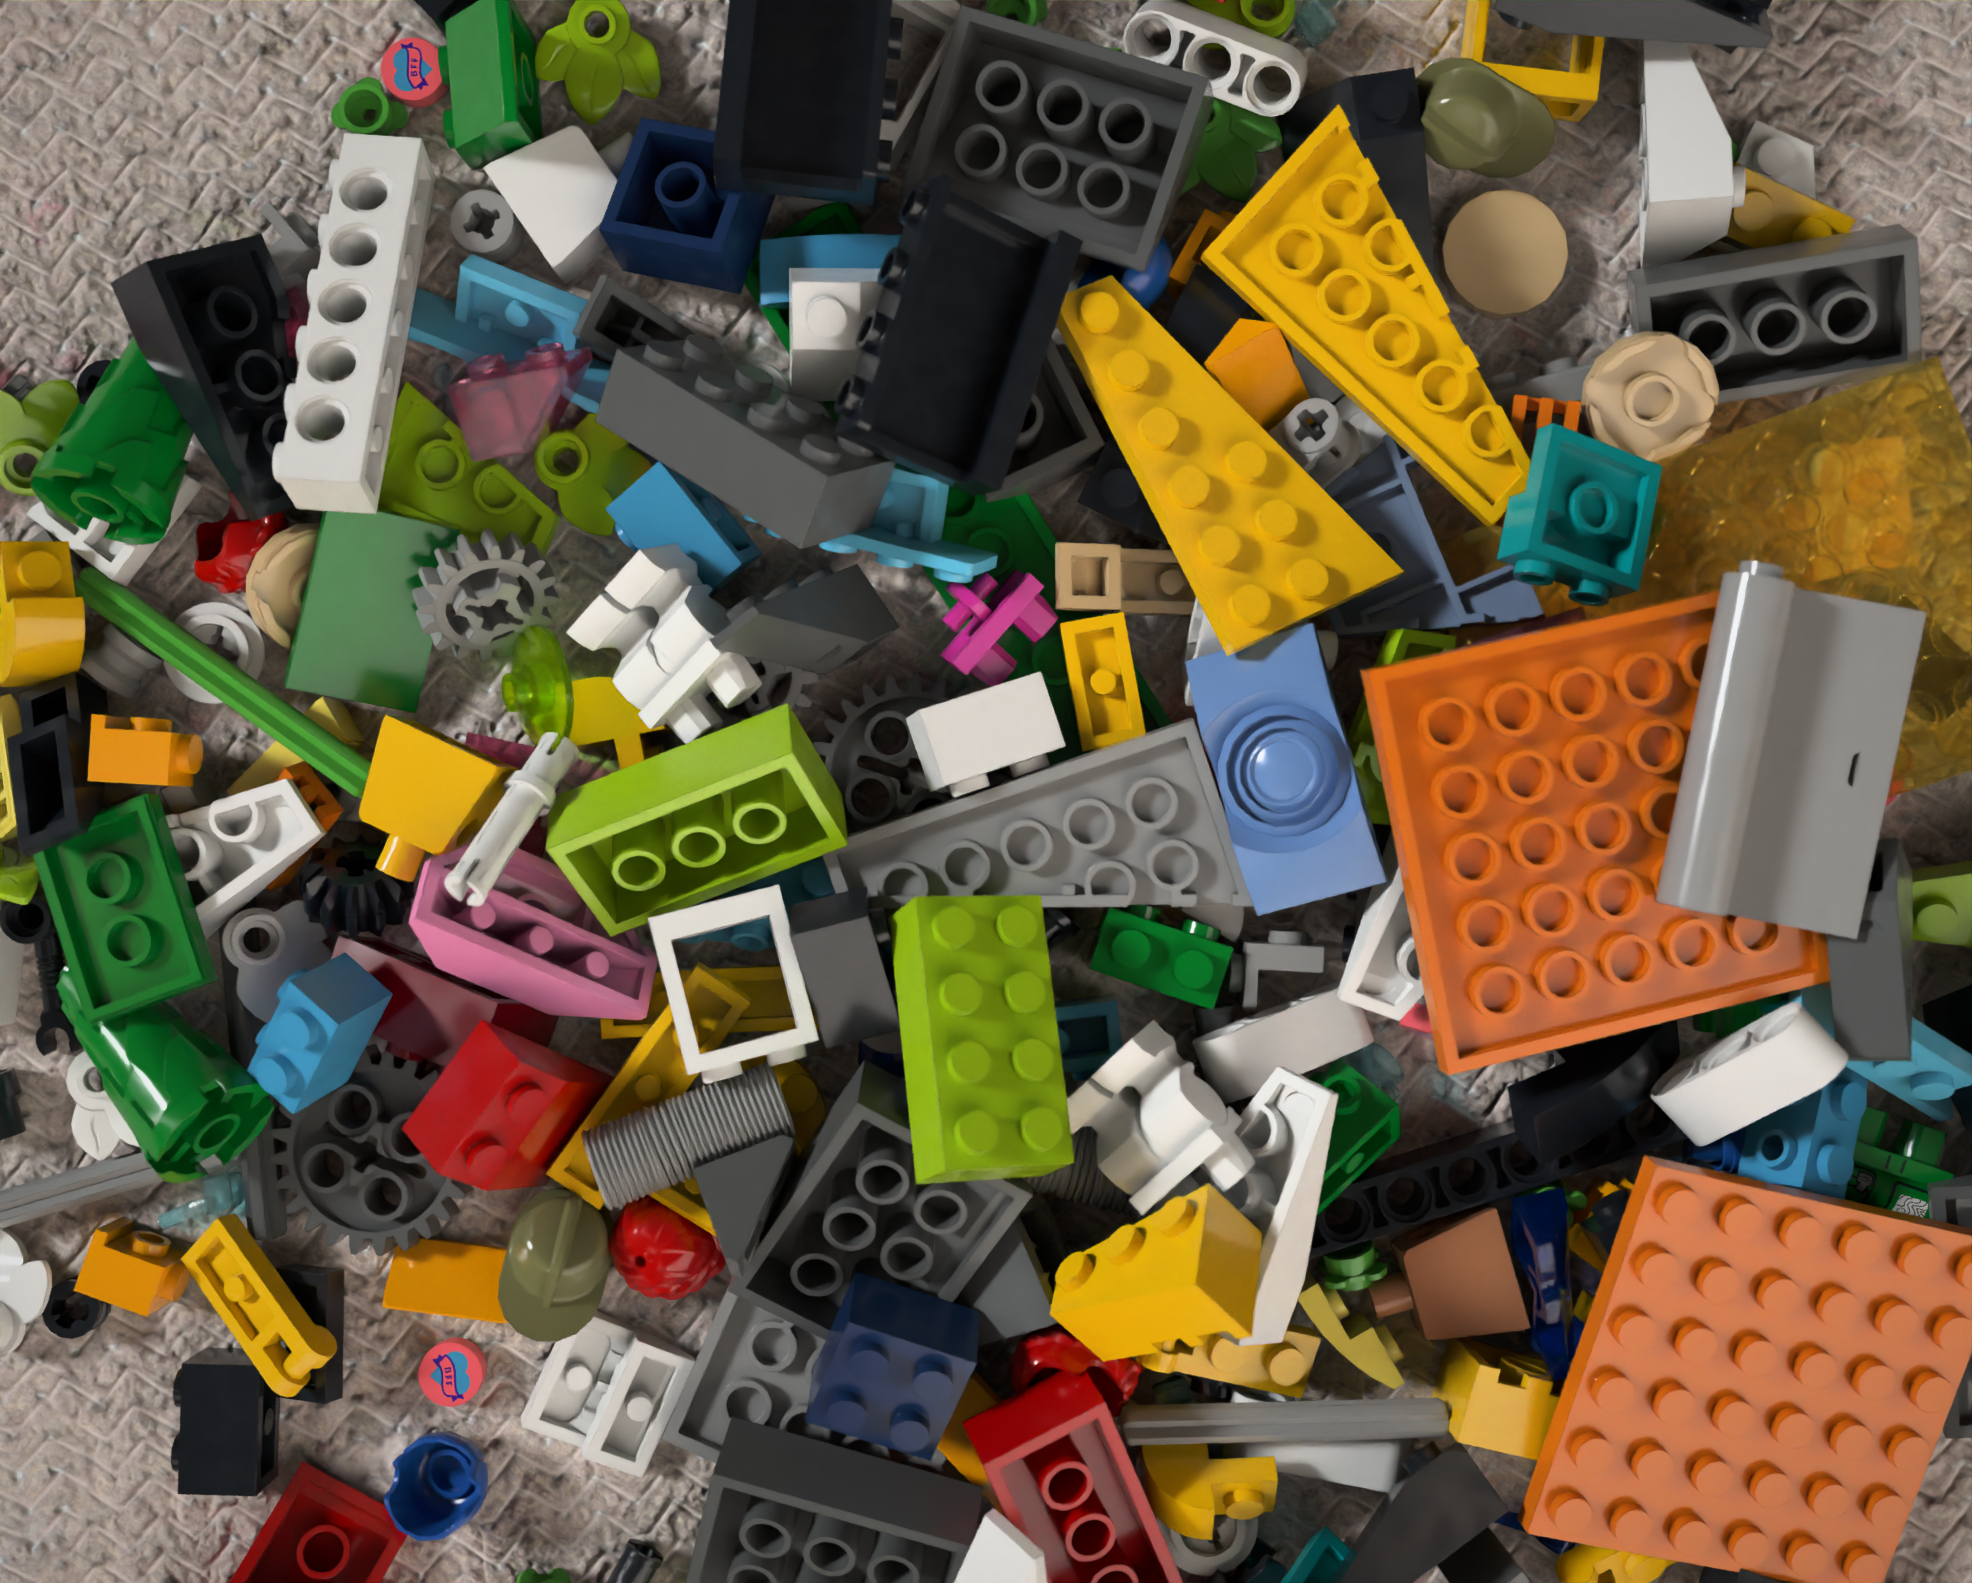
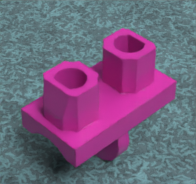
(1012, 603)

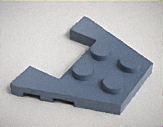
(1424, 597)

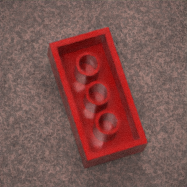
(1071, 1484)

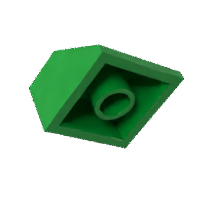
(490, 82)

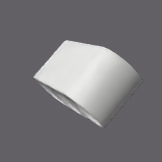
(1248, 51)
(1289, 1035)
(1749, 1074)
(1357, 1463)

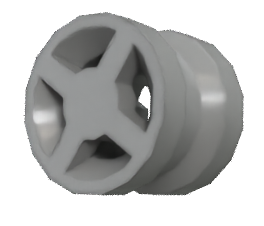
(497, 239)
(120, 662)

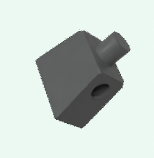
(1018, 1276)

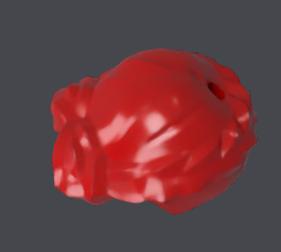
(229, 546)
(663, 1250)
(1056, 1349)

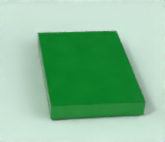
(358, 610)
(125, 912)

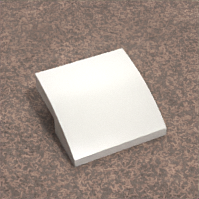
(609, 1392)

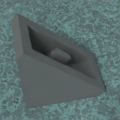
(622, 320)
(742, 1195)

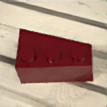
(433, 1009)

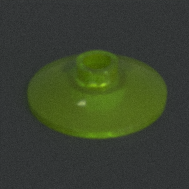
(539, 685)

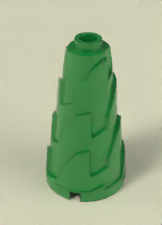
(118, 455)
(171, 1086)

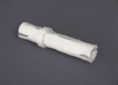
(526, 796)

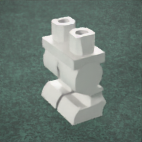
(663, 629)
(1174, 1128)

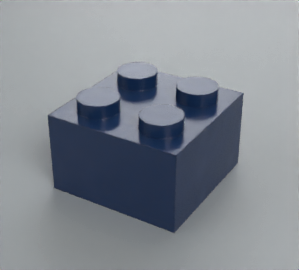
(671, 217)
(893, 1366)

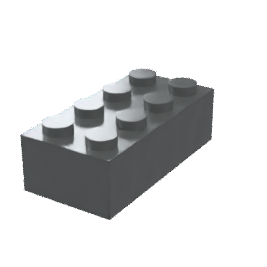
(1791, 310)
(743, 439)

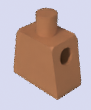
(1453, 1278)

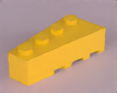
(1496, 1397)

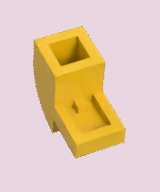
(39, 613)
(607, 718)
(1191, 1489)

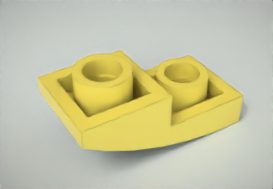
(1355, 1338)

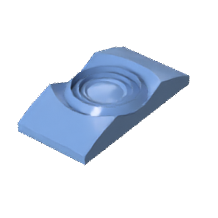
(1285, 771)

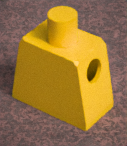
(427, 793)

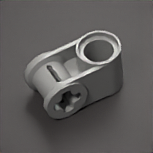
(1312, 445)

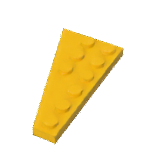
(1360, 304)
(1232, 503)

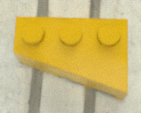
(1163, 1279)

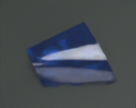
(1542, 1248)

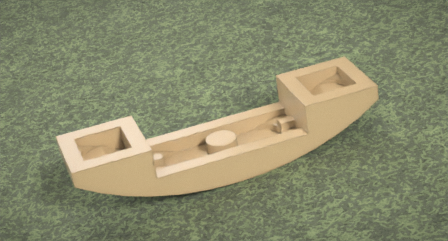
(1120, 580)

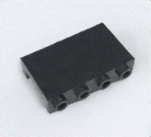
(806, 98)
(955, 339)

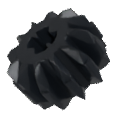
(349, 892)

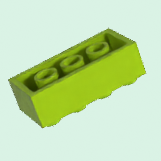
(697, 821)
(979, 1038)

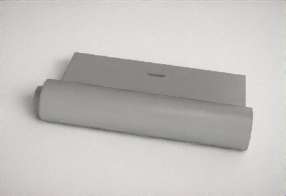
(1790, 754)

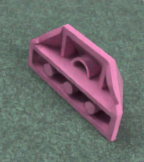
(533, 941)

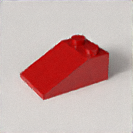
(503, 1110)
(322, 1536)

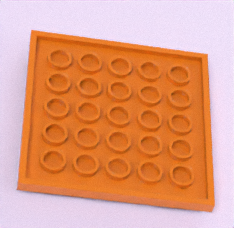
(1535, 833)
(1757, 1380)

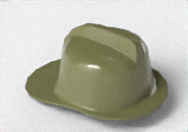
(1482, 120)
(555, 1266)

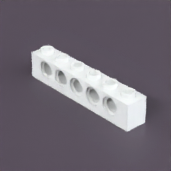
(376, 217)

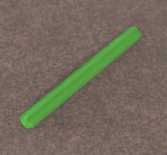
(224, 680)

